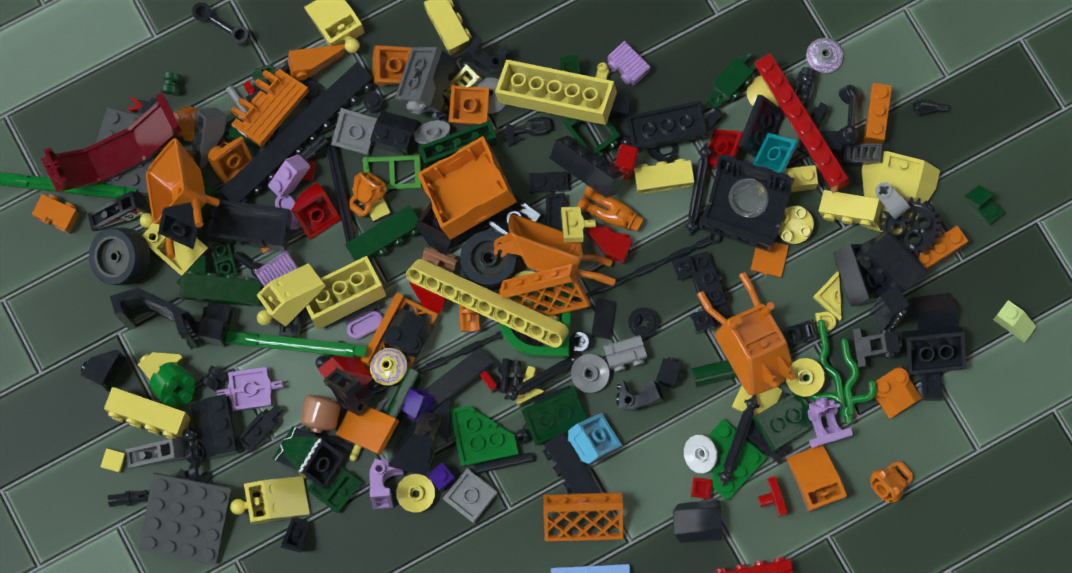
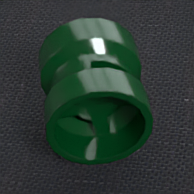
(171, 84)

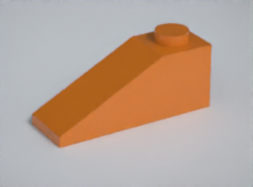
(308, 62)

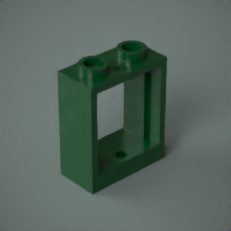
(612, 142)

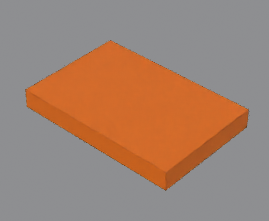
(369, 430)

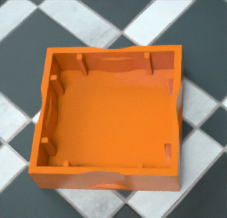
(466, 187)

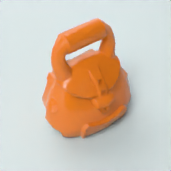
(186, 119)
(368, 191)
(889, 483)

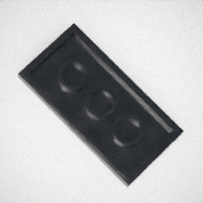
(667, 125)

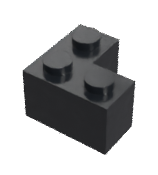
(214, 324)

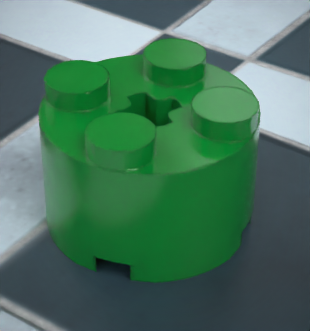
(172, 384)

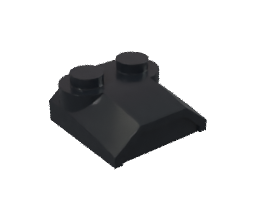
(408, 333)

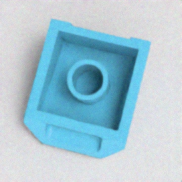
(593, 438)

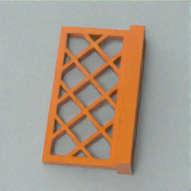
(539, 282)
(376, 342)
(583, 504)

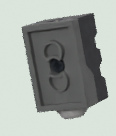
(425, 79)

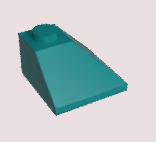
(775, 152)

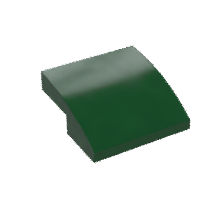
(337, 490)

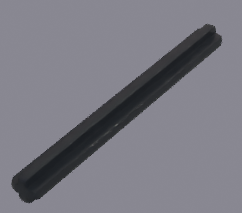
(340, 191)

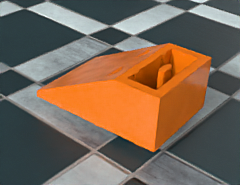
(816, 478)

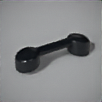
(203, 14)
(849, 134)
(575, 341)

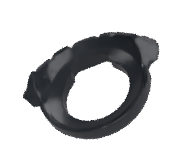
(668, 157)

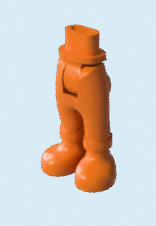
(618, 214)

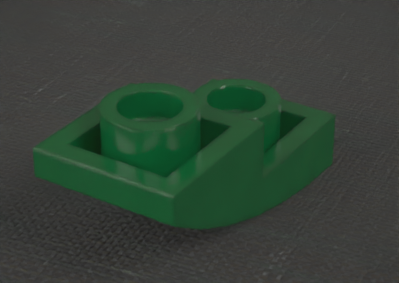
(223, 259)

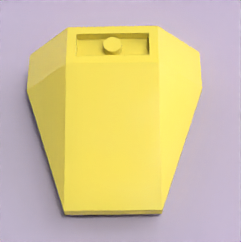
(905, 174)

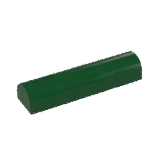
(713, 373)
(410, 381)

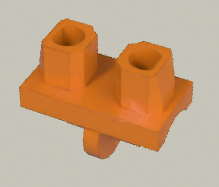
(468, 320)

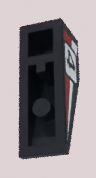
(119, 211)

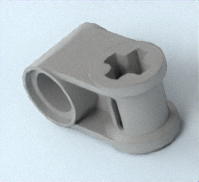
(892, 201)

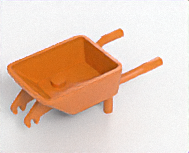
(175, 181)
(545, 249)
(753, 344)

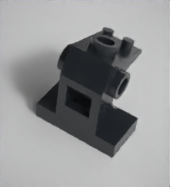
(484, 61)
(890, 343)
(352, 396)
(651, 396)

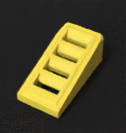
(462, 74)

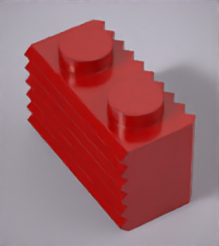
(626, 160)

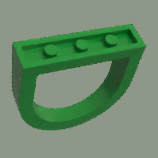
(537, 351)

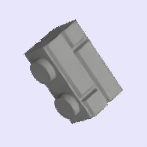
(625, 353)

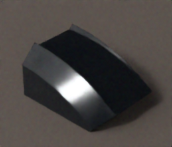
(698, 521)

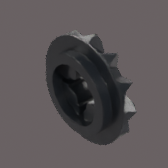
(646, 314)

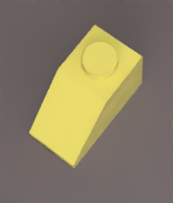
(151, 362)

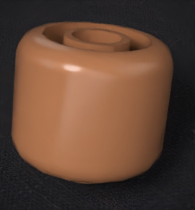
(320, 413)

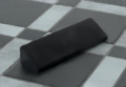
(459, 377)

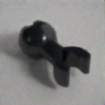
(523, 434)

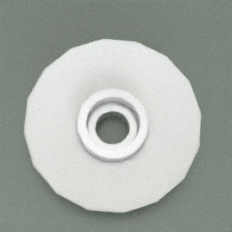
(694, 453)

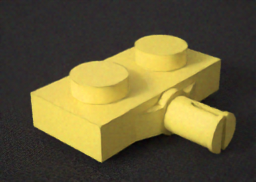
(574, 224)

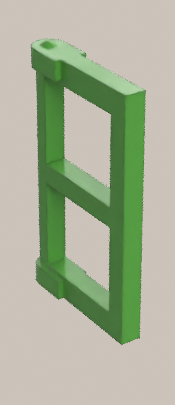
(392, 186)

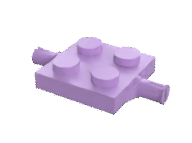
(250, 389)

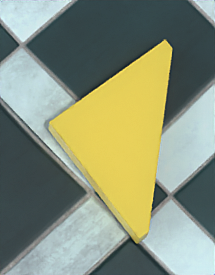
(830, 296)

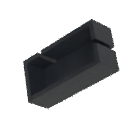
(250, 225)

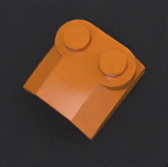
(389, 64)
(468, 105)
(229, 159)
(895, 392)

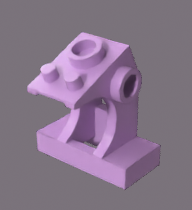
(832, 433)
(379, 473)

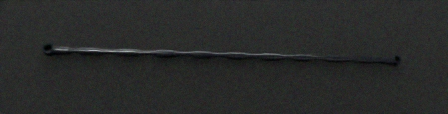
(604, 287)

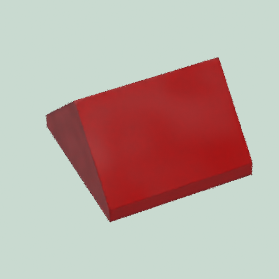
(723, 143)

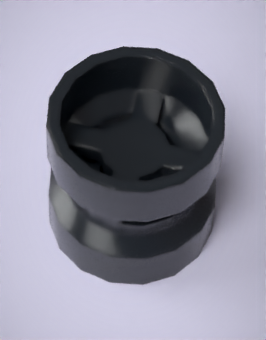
(213, 378)

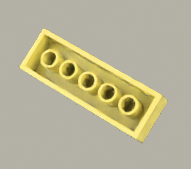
(556, 92)

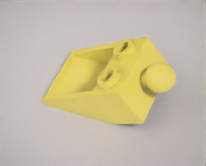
(336, 23)
(184, 255)
(289, 295)
(278, 500)

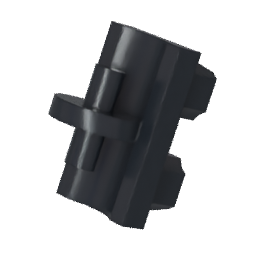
(510, 375)

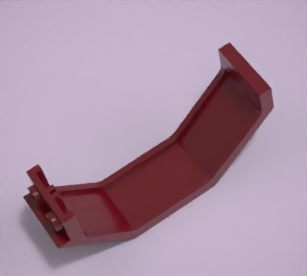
(114, 154)

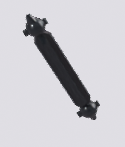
(698, 189)
(541, 378)
(738, 440)

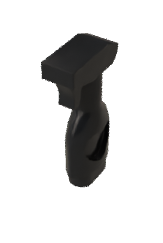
(533, 127)

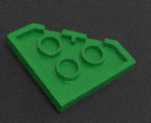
(480, 438)
(747, 463)

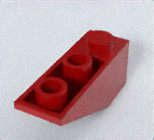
(610, 244)

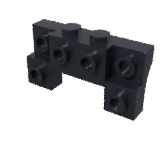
(707, 280)

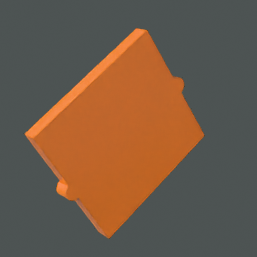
(768, 262)

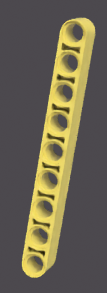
(487, 303)

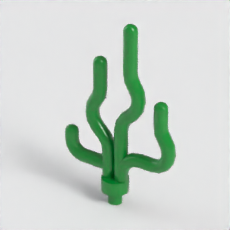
(842, 397)

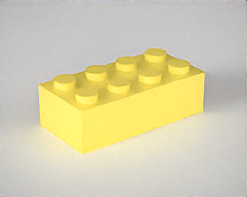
(345, 293)
(146, 413)

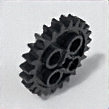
(926, 235)

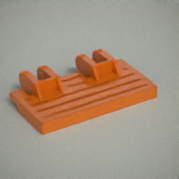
(269, 110)

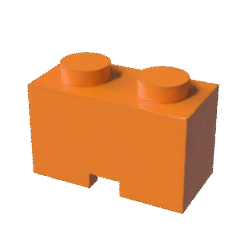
(60, 214)

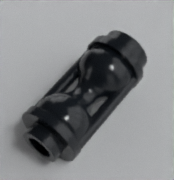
(806, 79)

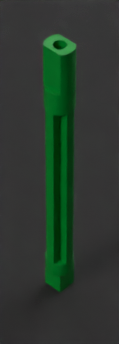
(45, 184)
(295, 344)

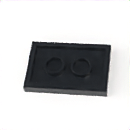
(762, 120)

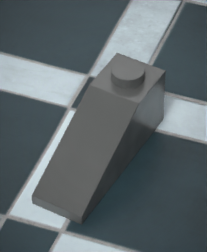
(208, 132)
(156, 453)

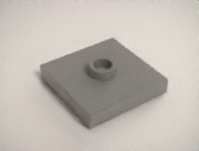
(353, 131)
(470, 495)

